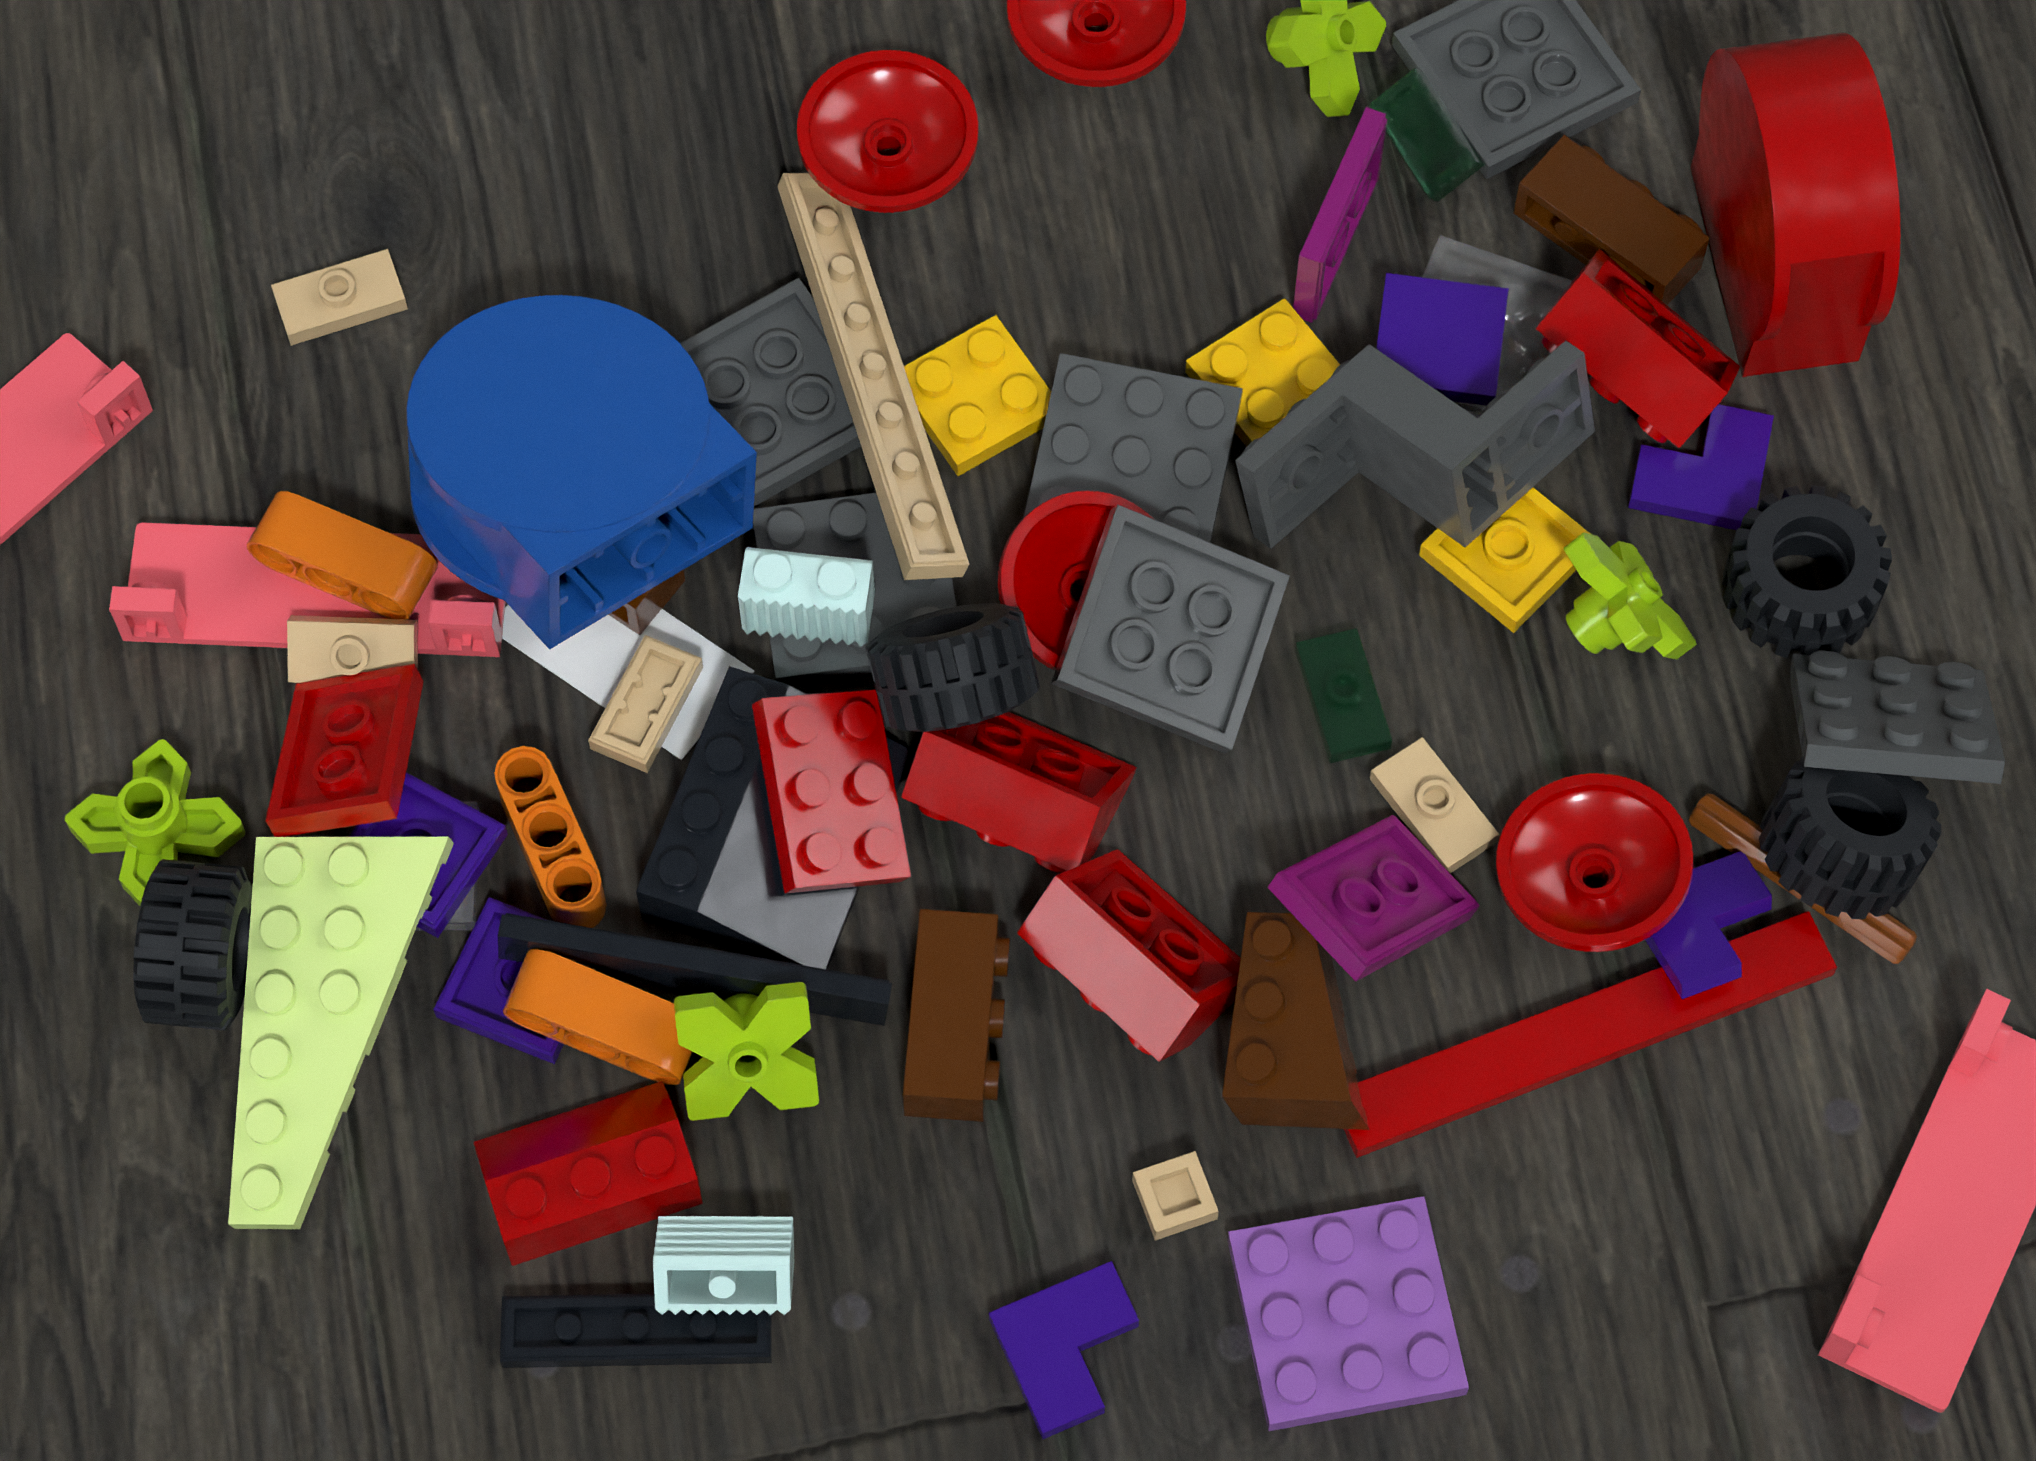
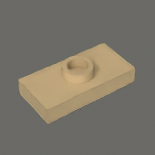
(339, 297)
(348, 646)
(645, 703)
(1434, 805)

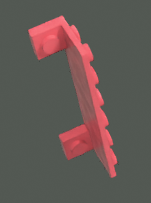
(58, 423)
(210, 591)
(1947, 1221)

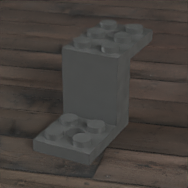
(1416, 444)

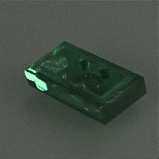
(1427, 135)
(1343, 695)

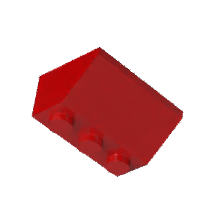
(1639, 350)
(1020, 787)
(1133, 953)
(588, 1173)

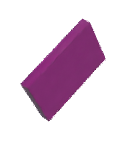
(1340, 215)
(1373, 897)

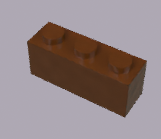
(1592, 207)
(954, 1015)

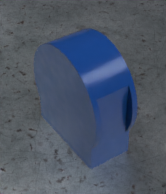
(570, 459)

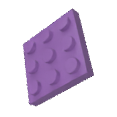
(1347, 1313)

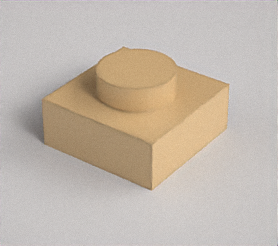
(1175, 1195)

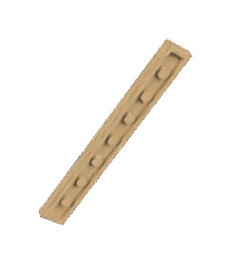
(874, 382)

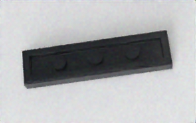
(625, 1333)

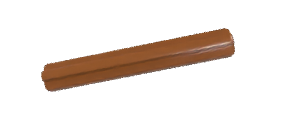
(1739, 833)

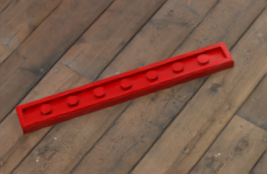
(1581, 1036)

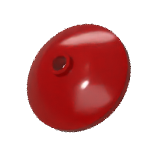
(1133, 43)
(883, 104)
(1047, 556)
(1587, 831)

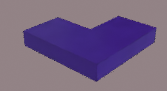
(1708, 487)
(1692, 942)
(1045, 1340)

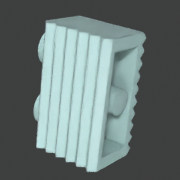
(806, 595)
(723, 1264)

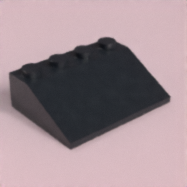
(718, 854)

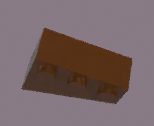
(1289, 1034)

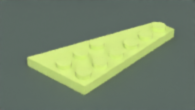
(319, 980)

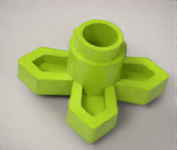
(1324, 38)
(1622, 602)
(154, 819)
(746, 1046)

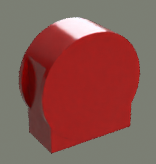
(1798, 199)

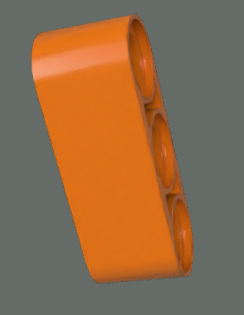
(342, 556)
(547, 811)
(597, 1016)

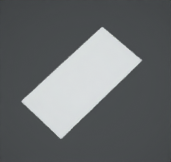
(601, 653)

